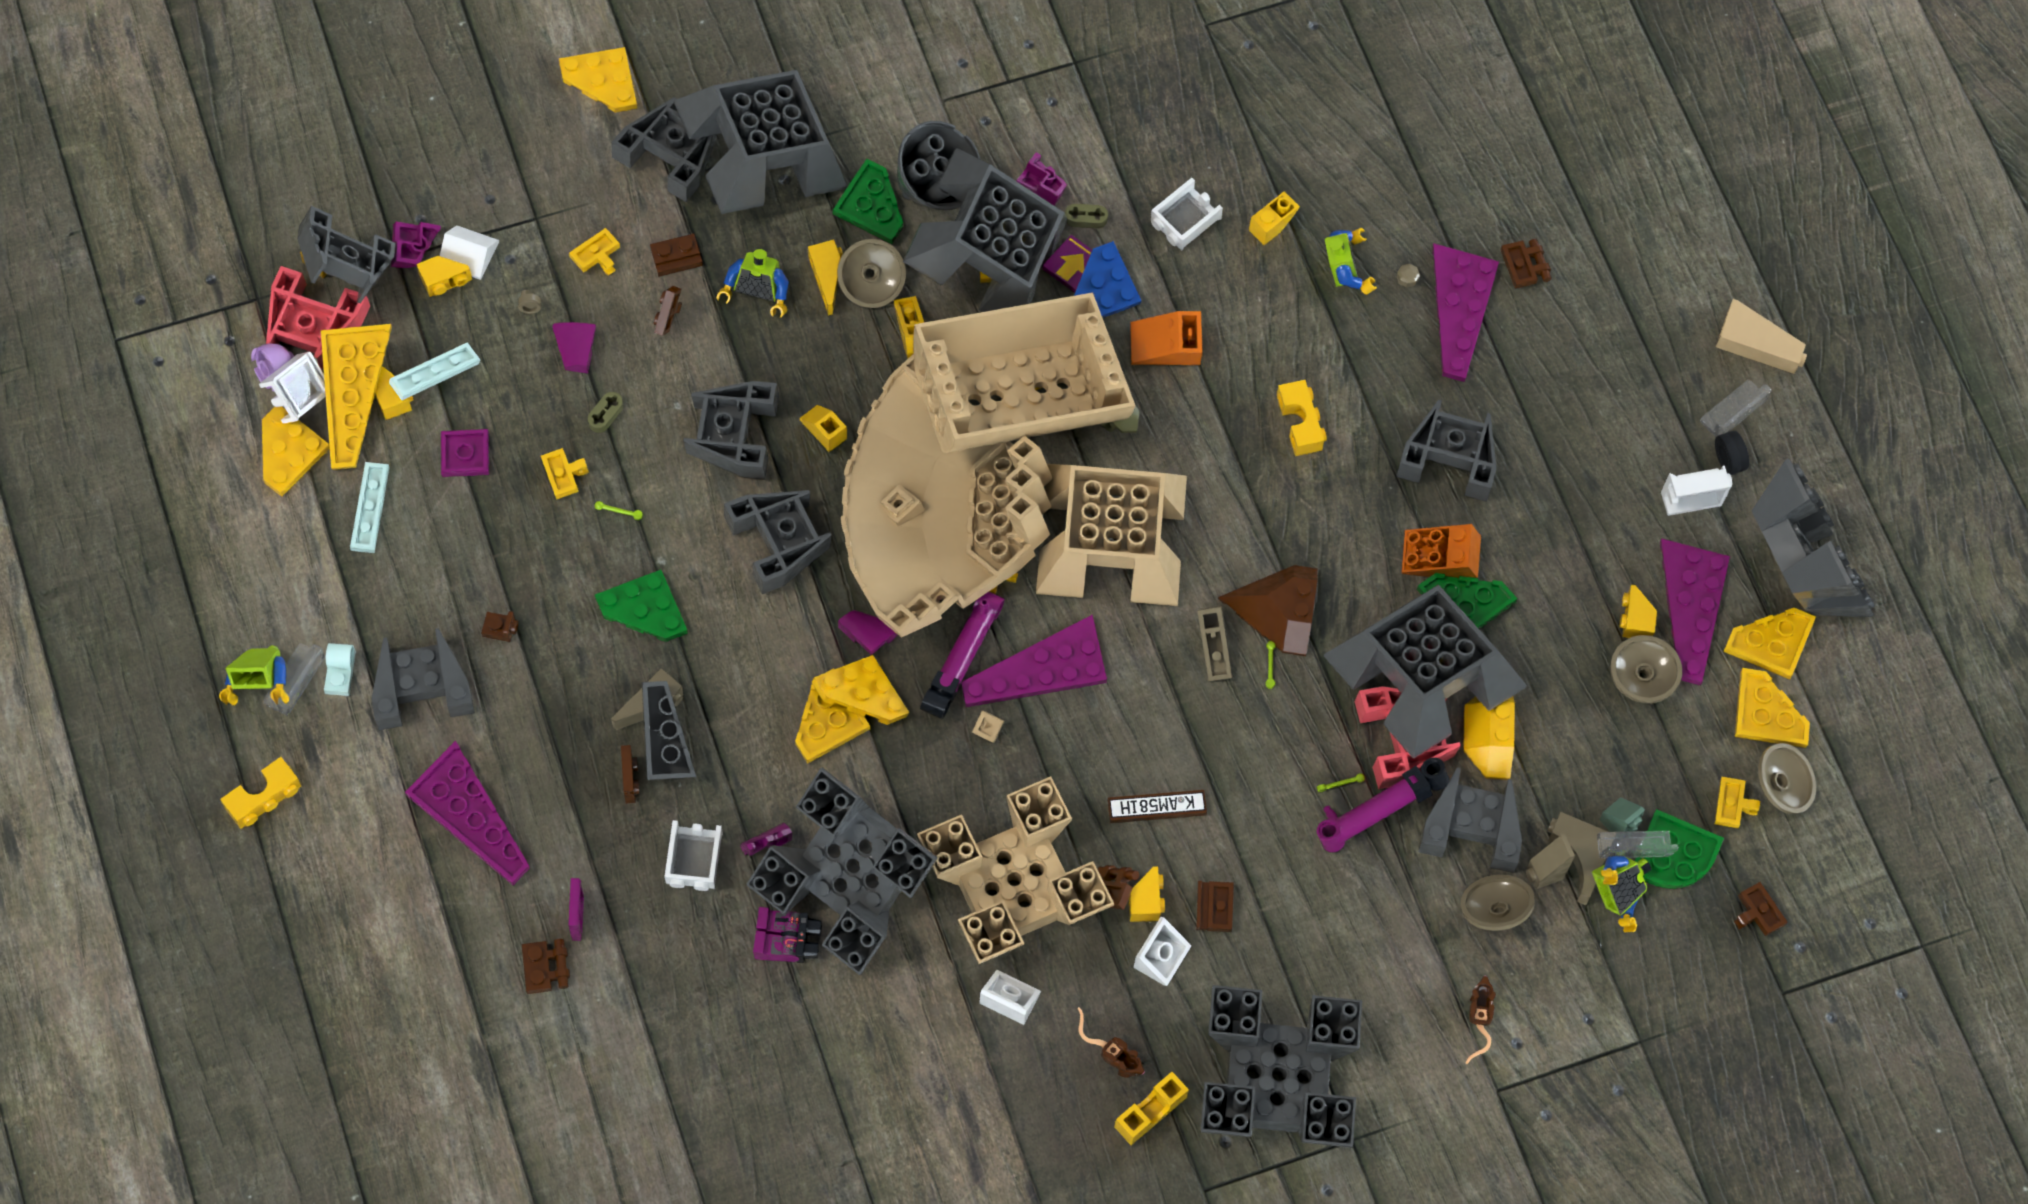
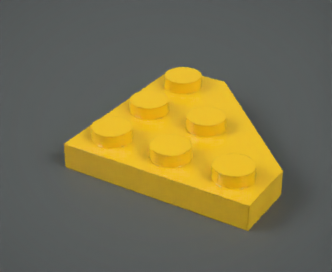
(602, 77)
(288, 450)
(1772, 641)
(862, 690)
(1767, 712)
(826, 727)

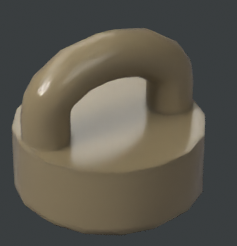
(529, 302)

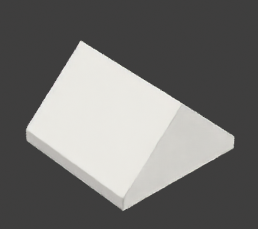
(469, 249)
(1162, 952)
(1009, 996)

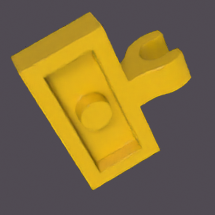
(596, 251)
(561, 473)
(1732, 803)

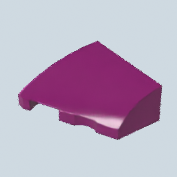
(1042, 180)
(412, 242)
(575, 344)
(866, 630)
(775, 836)

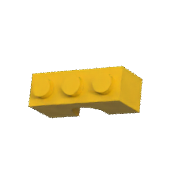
(1297, 400)
(246, 808)
(1159, 1103)

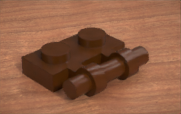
(1520, 266)
(1119, 889)
(537, 969)

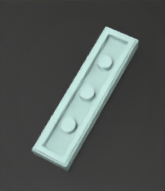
(434, 371)
(369, 507)

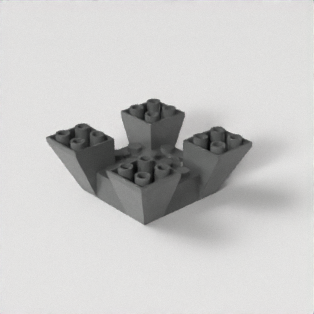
(765, 127)
(997, 231)
(1791, 521)
(1428, 655)
(864, 904)
(1305, 1108)

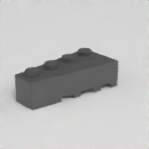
(663, 737)

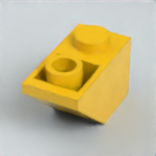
(1273, 218)
(443, 274)
(825, 427)
(1639, 614)
(1145, 898)

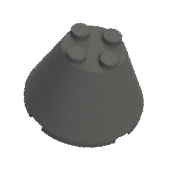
(923, 160)

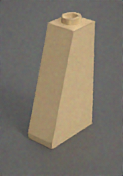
(1759, 339)

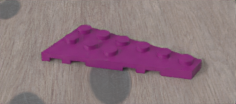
(1461, 300)
(1693, 600)
(1052, 665)
(461, 805)

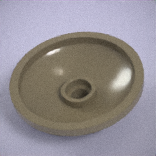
(887, 277)
(1646, 656)
(1787, 778)
(1497, 902)

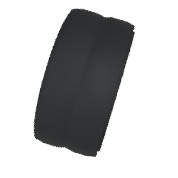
(1732, 452)

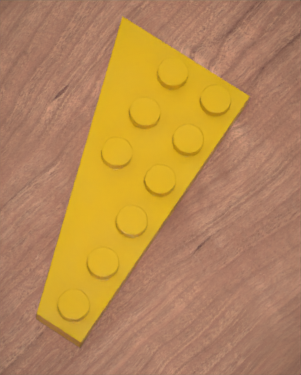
(351, 377)

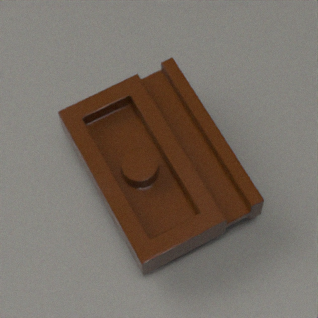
(676, 255)
(629, 766)
(1215, 906)

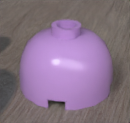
(269, 359)

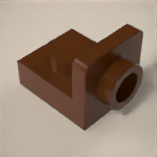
(500, 626)

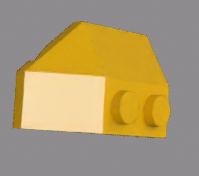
(1490, 737)

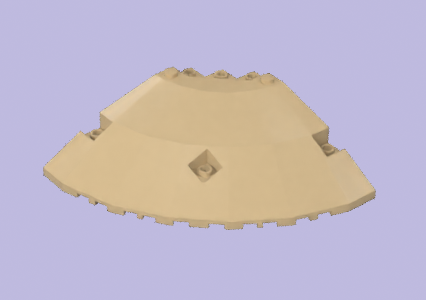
(962, 513)

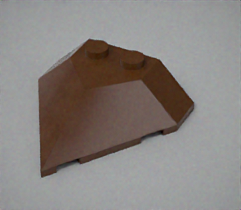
(1279, 607)

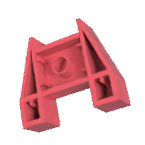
(301, 319)
(1388, 769)

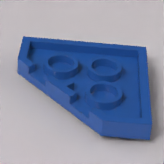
(1108, 281)

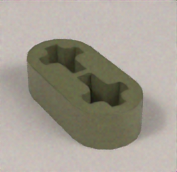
(1086, 216)
(608, 415)

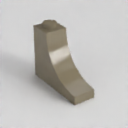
(1584, 844)

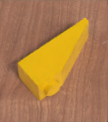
(824, 263)
(908, 315)
(388, 399)

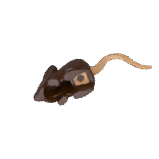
(1482, 1011)
(1116, 1053)

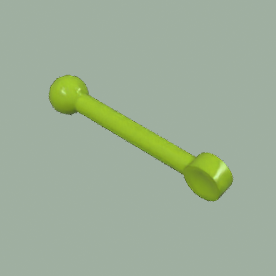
(636, 514)
(1270, 683)
(1359, 778)

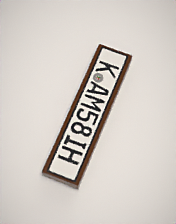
(1157, 806)

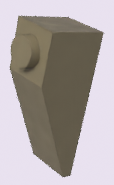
(1214, 642)
(633, 710)
(1550, 863)

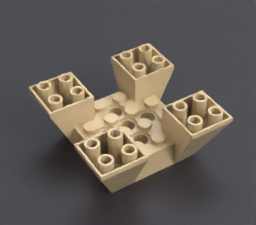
(1138, 544)
(1054, 896)

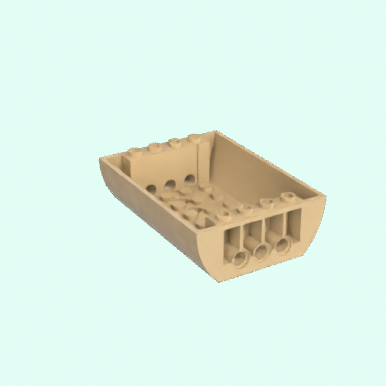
(1010, 356)

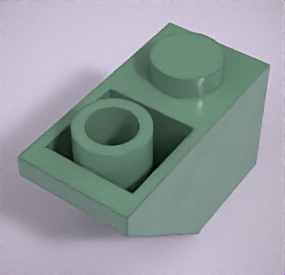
(1622, 816)

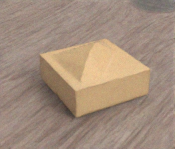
(988, 726)

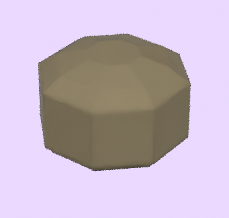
(1408, 275)

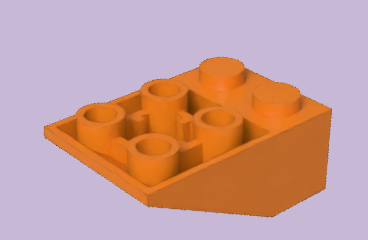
(1167, 339)
(1442, 550)

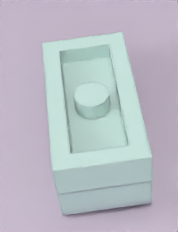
(340, 667)

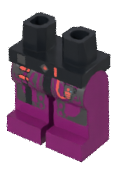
(785, 936)

